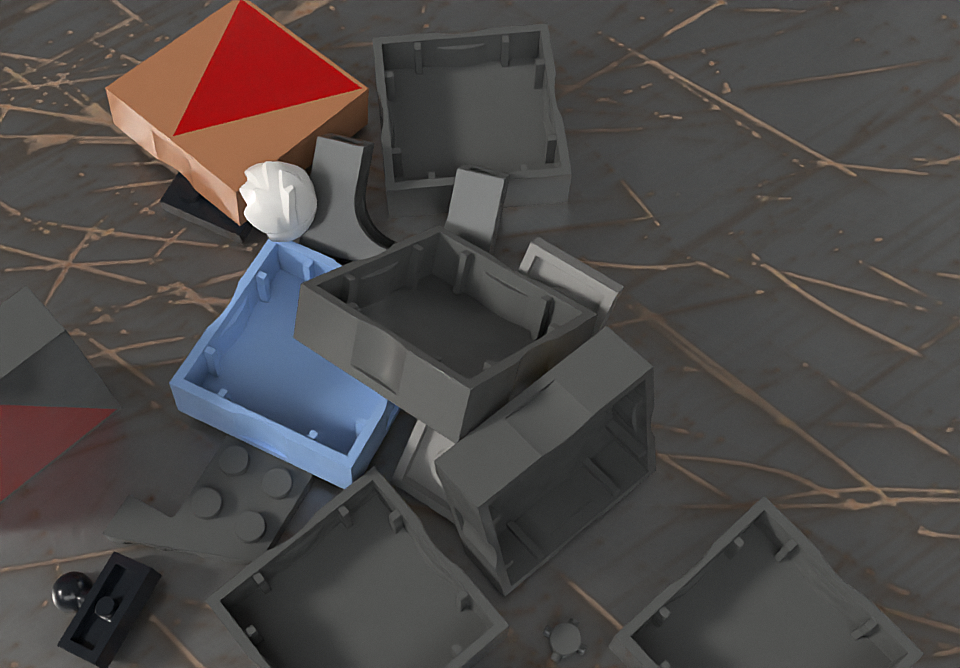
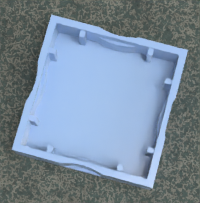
(273, 389)

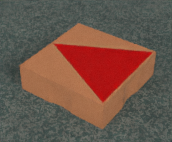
(233, 98)

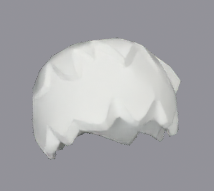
(279, 200)

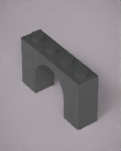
(342, 219)

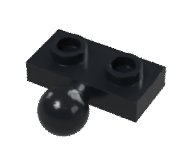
(103, 609)

